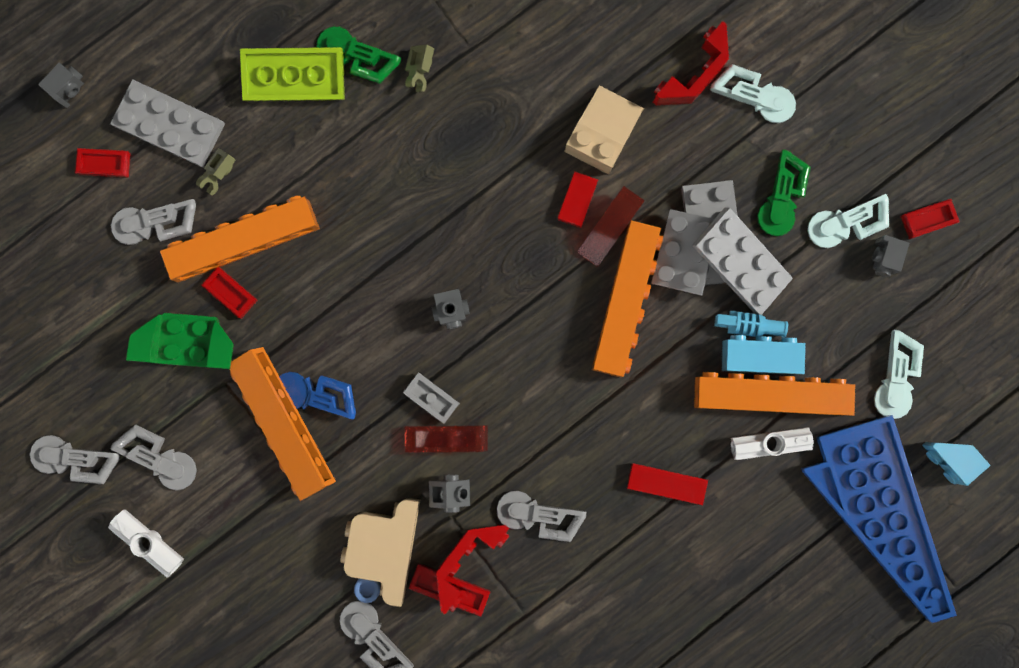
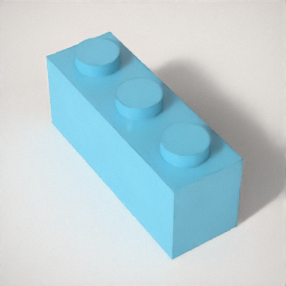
(763, 355)

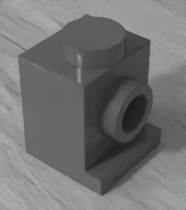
(62, 83)
(889, 255)

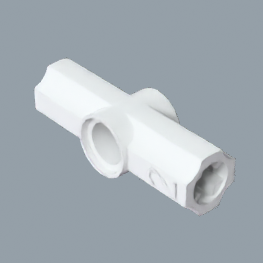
(756, 445)
(133, 532)

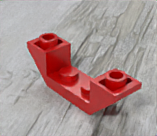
(717, 47)
(448, 593)

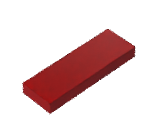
(667, 484)
(472, 596)

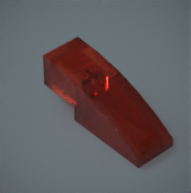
(610, 226)
(446, 438)

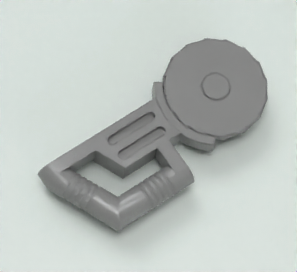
(134, 225)
(53, 455)
(174, 469)
(519, 511)
(361, 623)

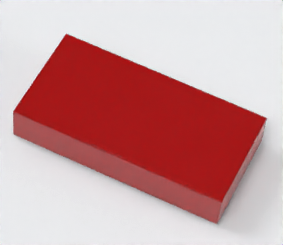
(102, 162)
(577, 199)
(930, 219)
(229, 292)

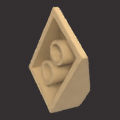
(603, 129)

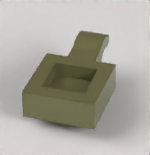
(418, 63)
(216, 168)

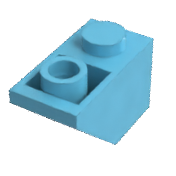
(960, 462)

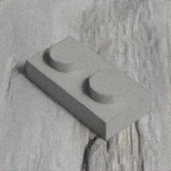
(431, 398)

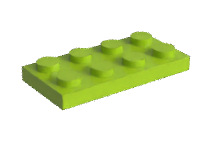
(292, 74)

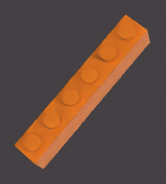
(239, 239)
(626, 299)
(774, 395)
(281, 423)

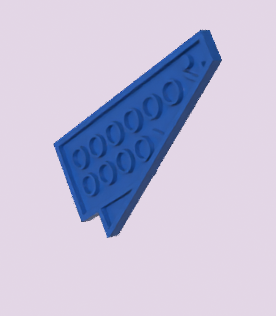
(876, 496)

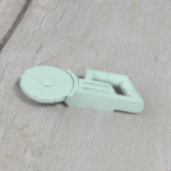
(774, 103)
(829, 228)
(895, 395)

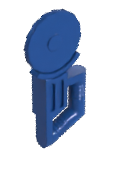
(304, 394)

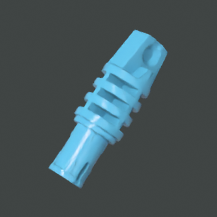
(751, 324)

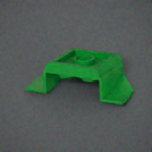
(182, 341)

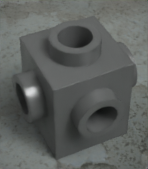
(446, 300)
(455, 493)

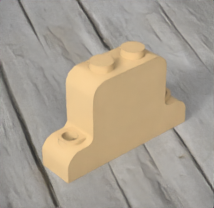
(382, 548)

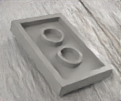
(678, 262)

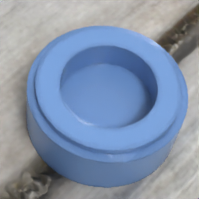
(367, 590)

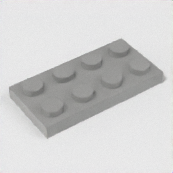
(167, 123)
(709, 201)
(742, 261)

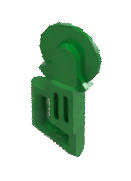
(361, 53)
(777, 214)

